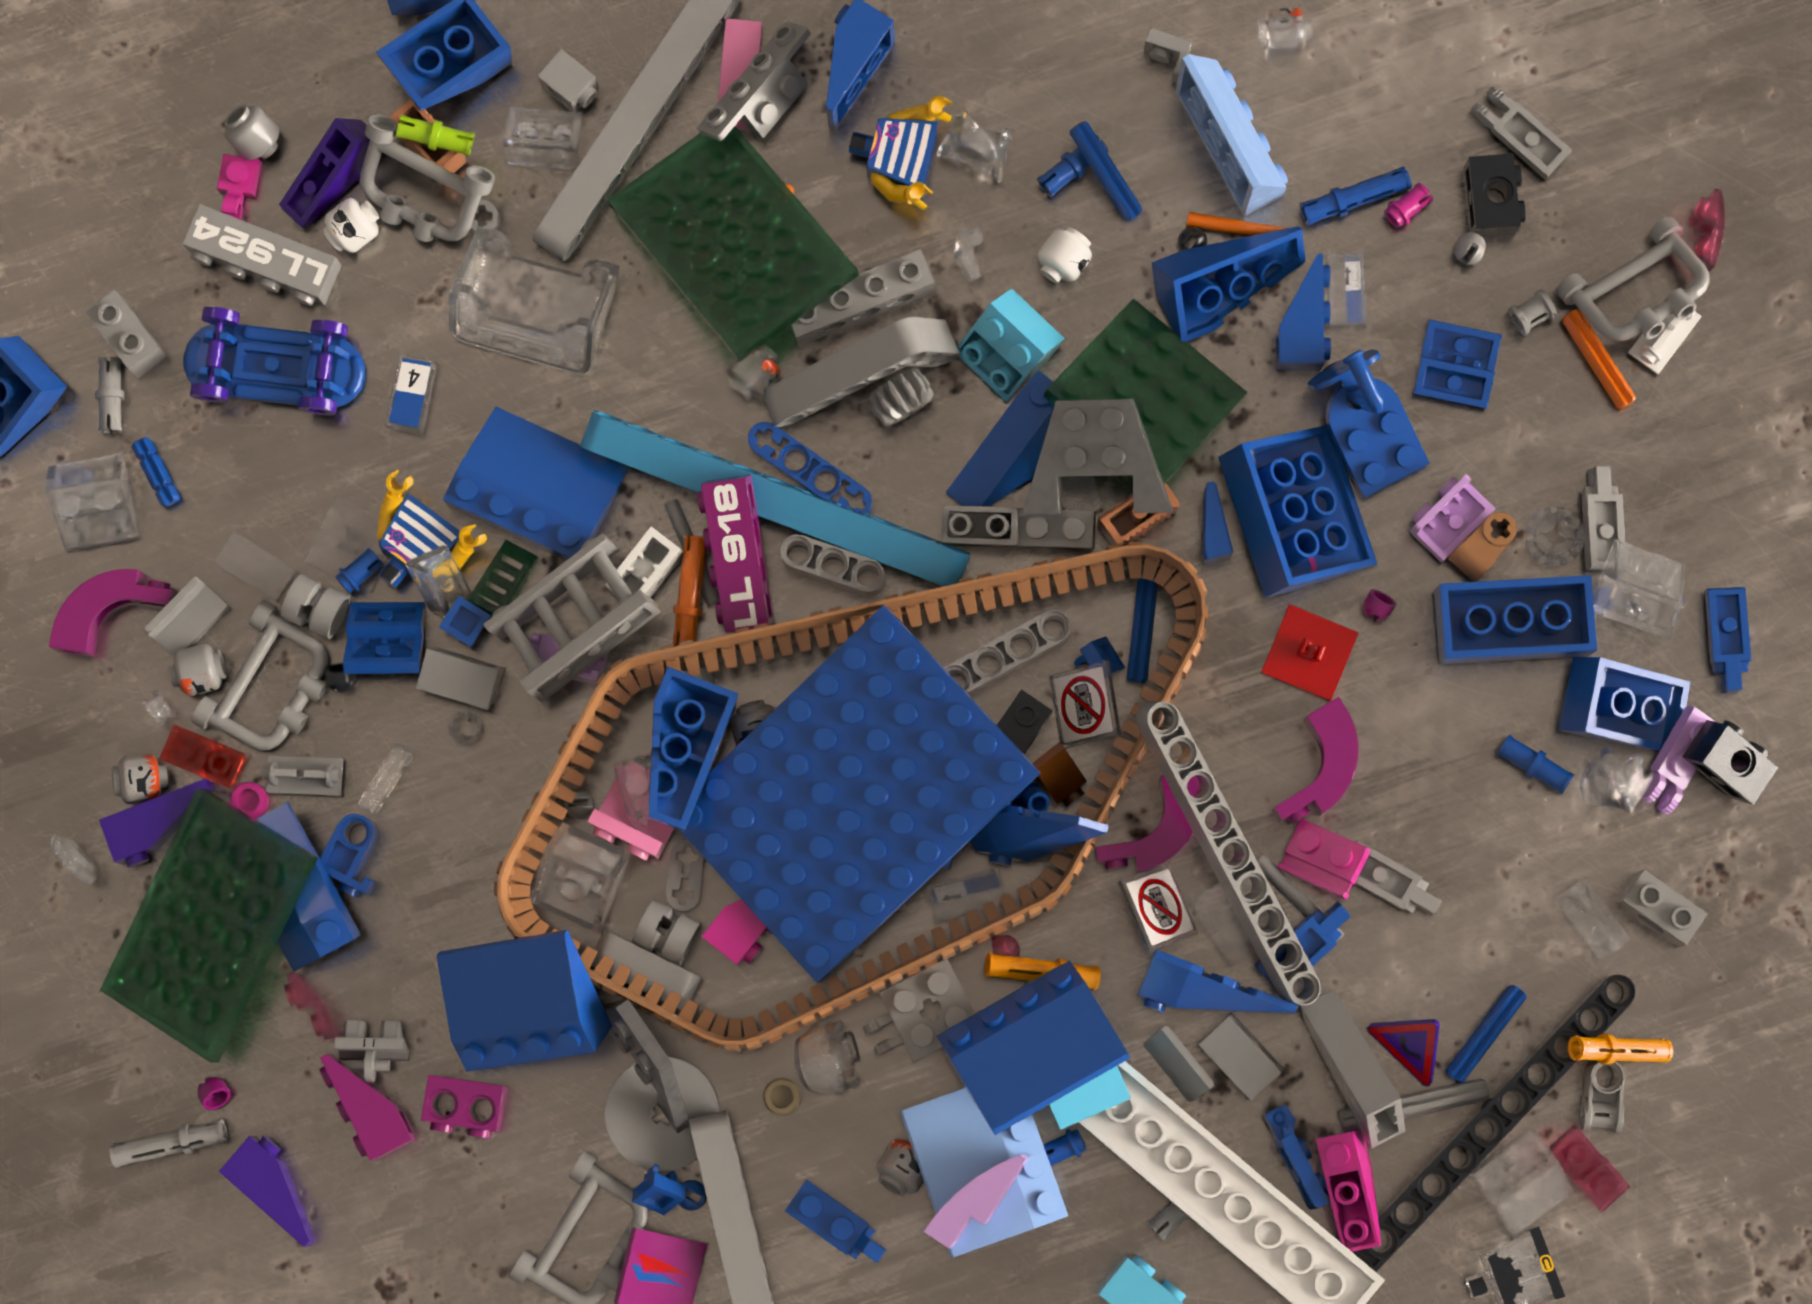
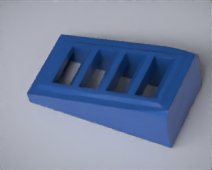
(1215, 534)

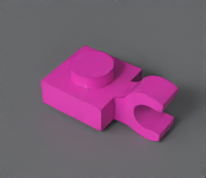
(237, 180)

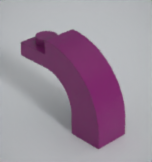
(89, 605)
(1339, 757)
(1160, 844)

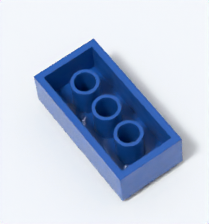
(1515, 619)

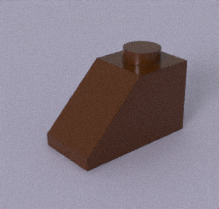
(1059, 776)

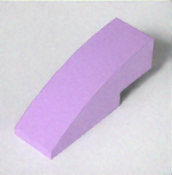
(975, 1200)

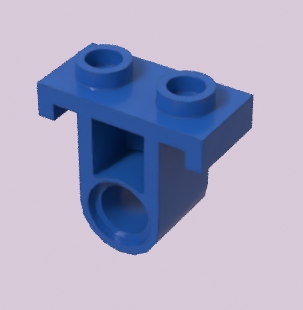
(347, 860)

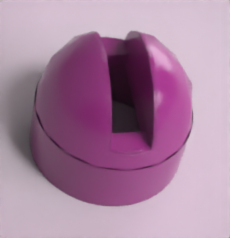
(1378, 604)
(213, 1093)

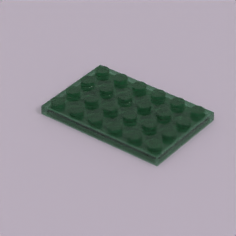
(733, 239)
(208, 924)

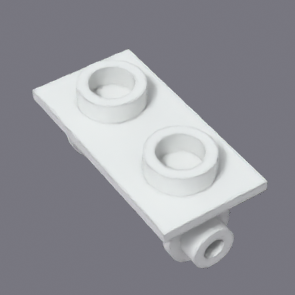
(1657, 351)

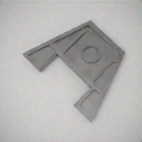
(1096, 440)
(652, 1062)

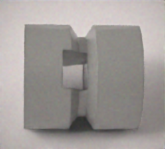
(312, 605)
(678, 939)

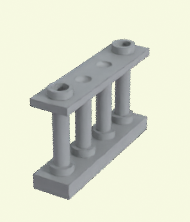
(600, 637)

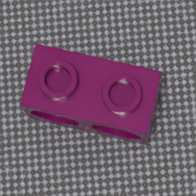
(465, 1096)

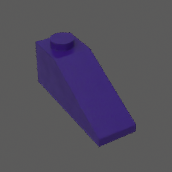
(328, 172)
(149, 825)
(267, 1182)

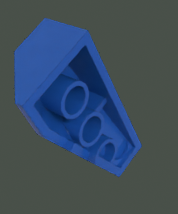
(1214, 279)
(1009, 451)
(686, 737)
(1031, 834)
(320, 916)
(1186, 986)

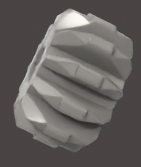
(901, 396)

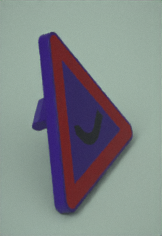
(1411, 1044)

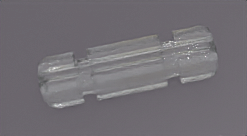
(385, 779)

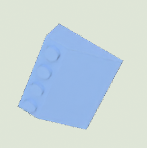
(1229, 134)
(958, 1145)

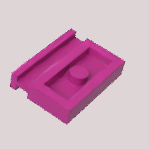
(1324, 859)

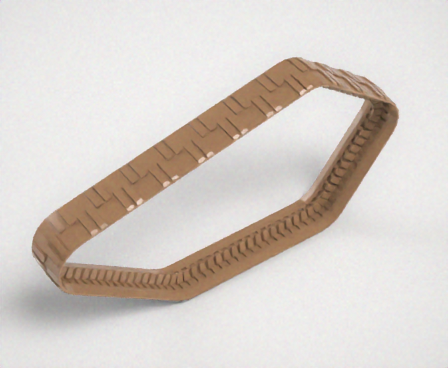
(819, 624)

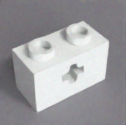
(649, 563)

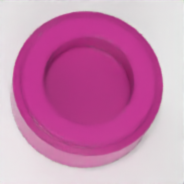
(250, 799)

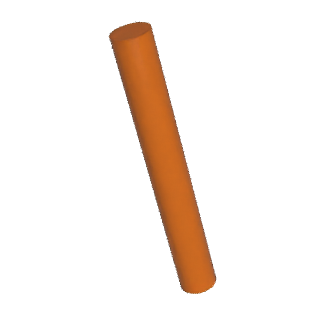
(1228, 225)

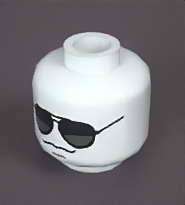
(351, 225)
(1064, 255)

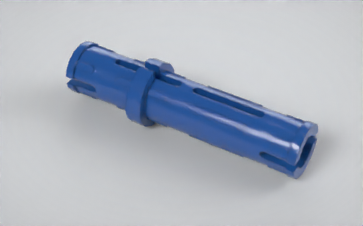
(1342, 200)

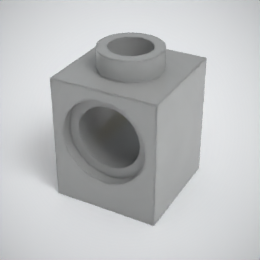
(568, 81)

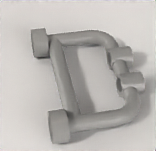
(476, 183)
(1648, 321)
(291, 718)
(536, 1269)

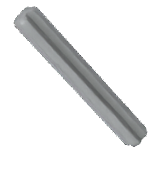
(1431, 1101)

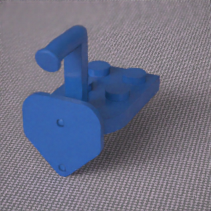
(1375, 434)

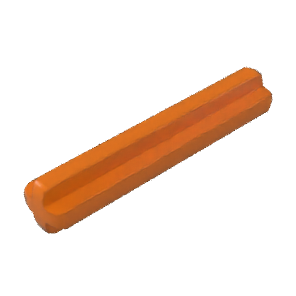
(1598, 358)

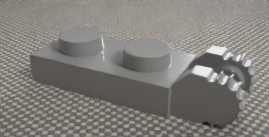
(1523, 133)

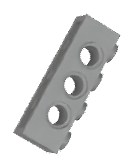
(867, 297)

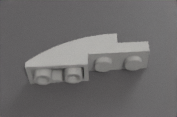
(1010, 528)

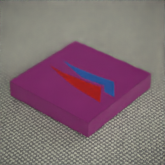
(659, 1269)

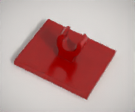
(1309, 652)

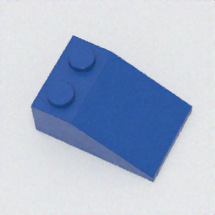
(859, 48)
(446, 54)
(26, 390)
(1622, 703)

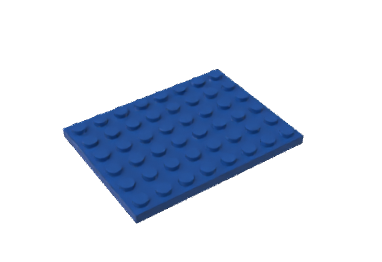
(854, 793)

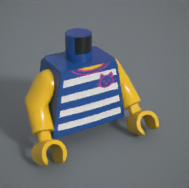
(902, 151)
(412, 529)

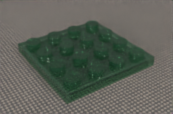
(1172, 384)

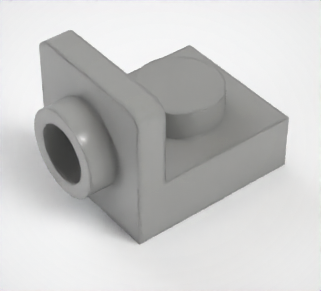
(1167, 48)

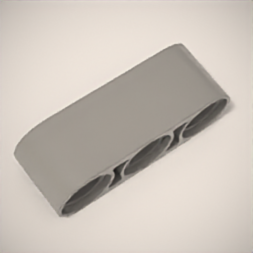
(819, 552)
(648, 964)

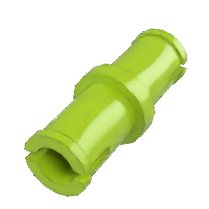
(435, 135)

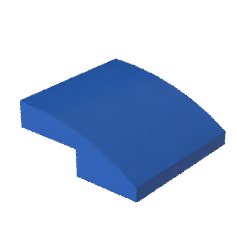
(1457, 363)
(384, 637)

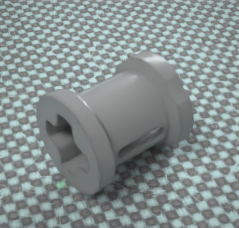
(1532, 312)

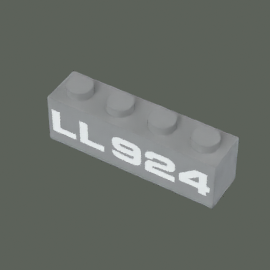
(261, 255)

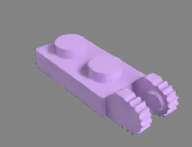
(1670, 764)

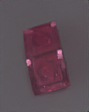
(1711, 223)
(306, 997)
(1588, 1168)

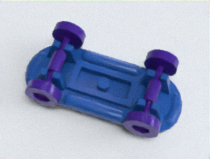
(273, 364)

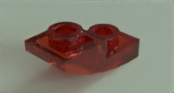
(201, 756)

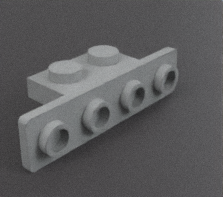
(763, 88)

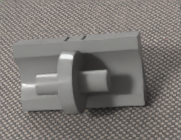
(371, 1053)

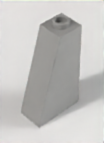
(1355, 1069)

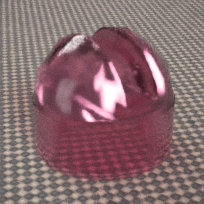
(1005, 945)

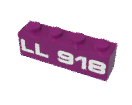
(736, 552)

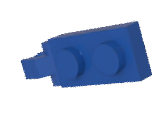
(1728, 635)
(1316, 935)
(1296, 1156)
(834, 1222)

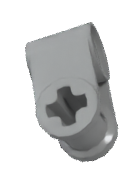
(1602, 1099)

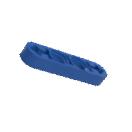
(813, 467)

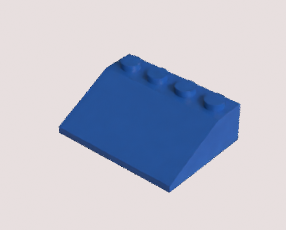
(535, 485)
(1296, 507)
(520, 1001)
(1032, 1047)

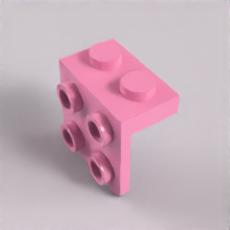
(612, 823)

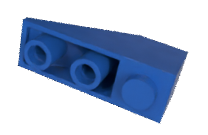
(1301, 332)

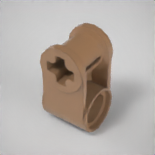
(1480, 549)

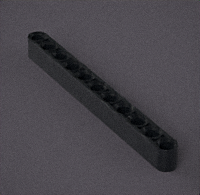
(1501, 1120)

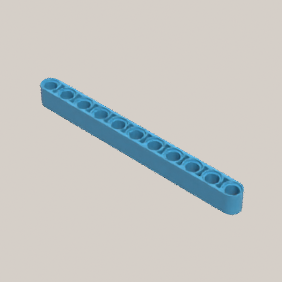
(777, 500)

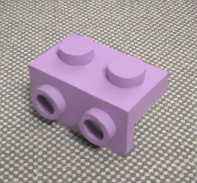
(1451, 518)

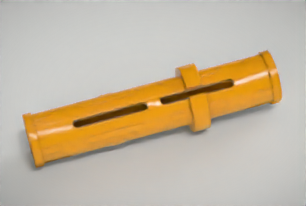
(1030, 969)
(1589, 1049)

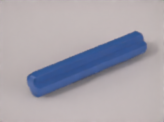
(1105, 170)
(1142, 631)
(1486, 1033)

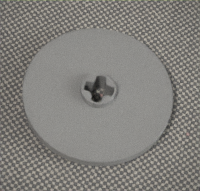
(649, 1142)

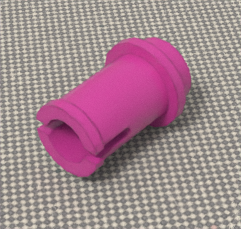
(1407, 206)

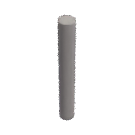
(682, 528)
(1288, 888)

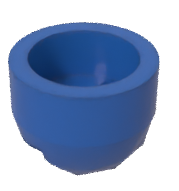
(697, 1188)

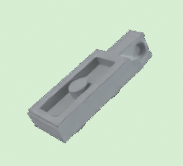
(1601, 517)
(1395, 883)

